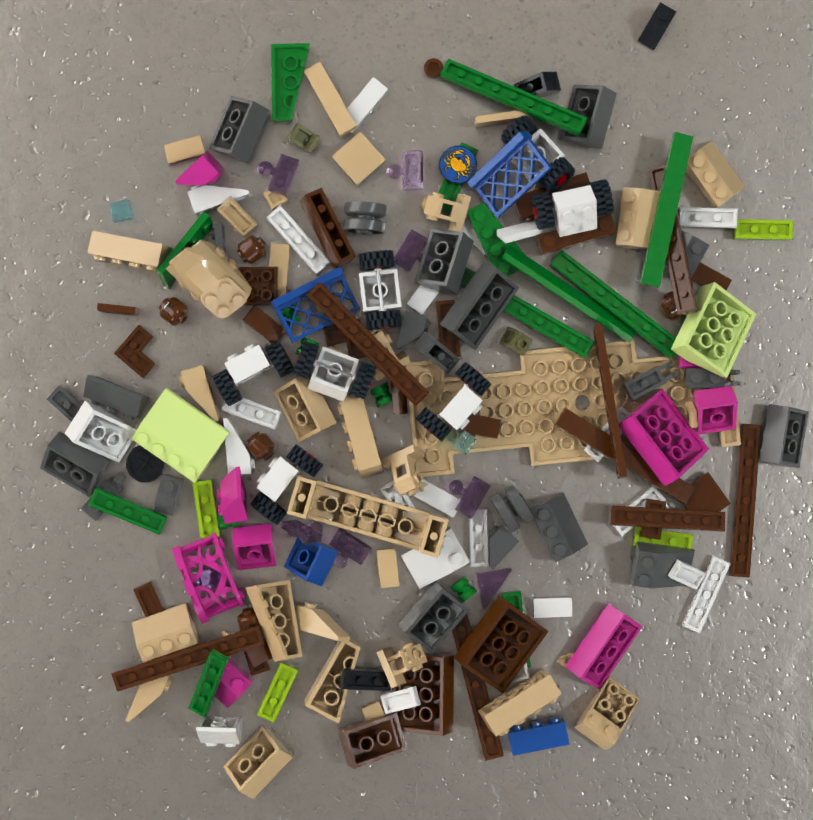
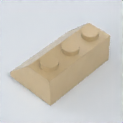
(713, 175)
(636, 217)
(304, 408)
(165, 632)
(257, 762)

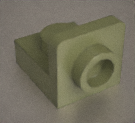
(516, 341)

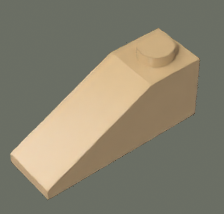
(198, 386)
(319, 622)
(147, 694)

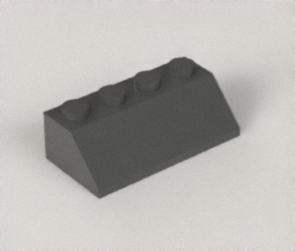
(479, 305)

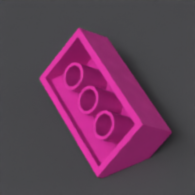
(603, 646)

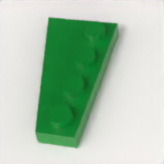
(287, 73)
(486, 228)
(193, 235)

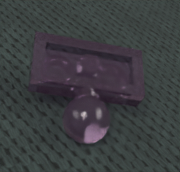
(411, 170)
(282, 174)
(411, 251)
(471, 496)
(305, 533)
(349, 547)

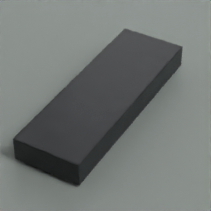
(364, 680)

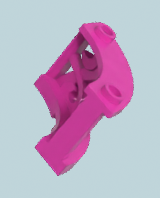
(185, 563)

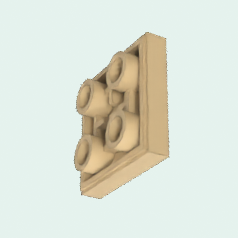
(358, 158)

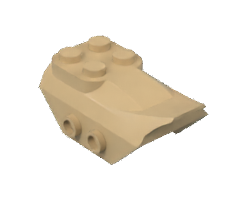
(211, 278)

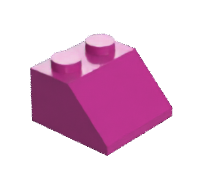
(202, 171)
(715, 409)
(233, 497)
(254, 546)
(233, 683)

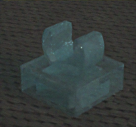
(464, 442)

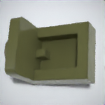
(303, 138)

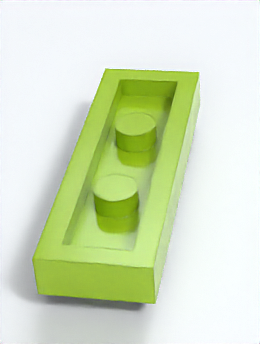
(764, 229)
(206, 508)
(667, 538)
(277, 692)

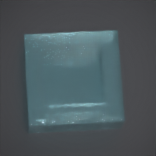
(121, 210)

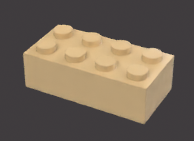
(519, 703)

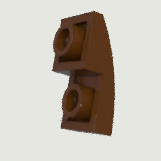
(264, 325)

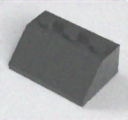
(597, 105)
(239, 129)
(450, 257)
(114, 397)
(784, 435)
(74, 464)
(558, 527)
(433, 617)

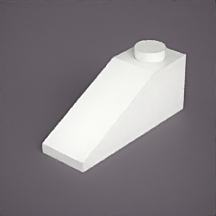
(209, 198)
(236, 451)

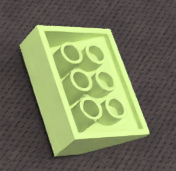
(714, 331)
(180, 435)

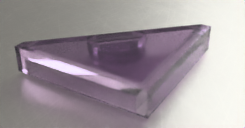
(490, 583)

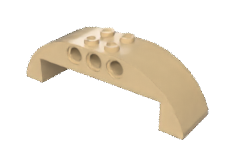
(368, 515)

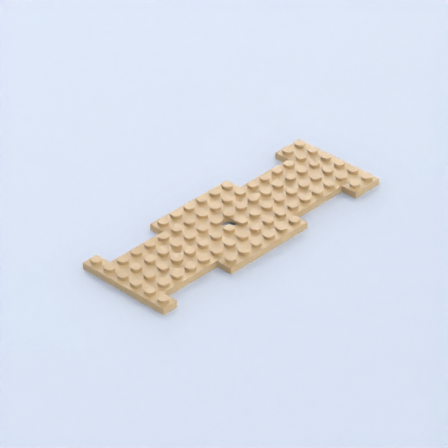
(534, 398)

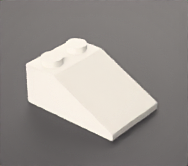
(100, 432)
(428, 569)
(220, 730)

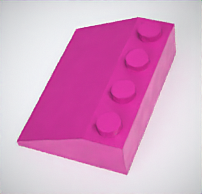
(663, 437)

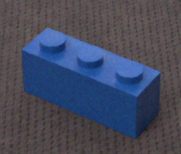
(538, 736)

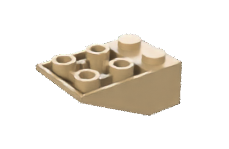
(607, 714)

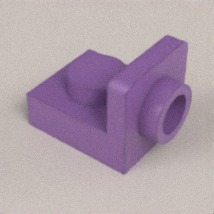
(209, 578)

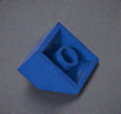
(311, 561)

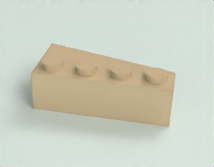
(127, 250)
(361, 436)
(277, 618)
(325, 693)

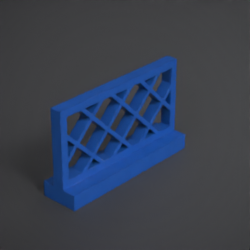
(502, 159)
(300, 293)

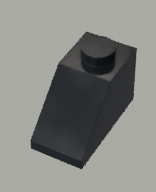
(657, 26)
(540, 84)

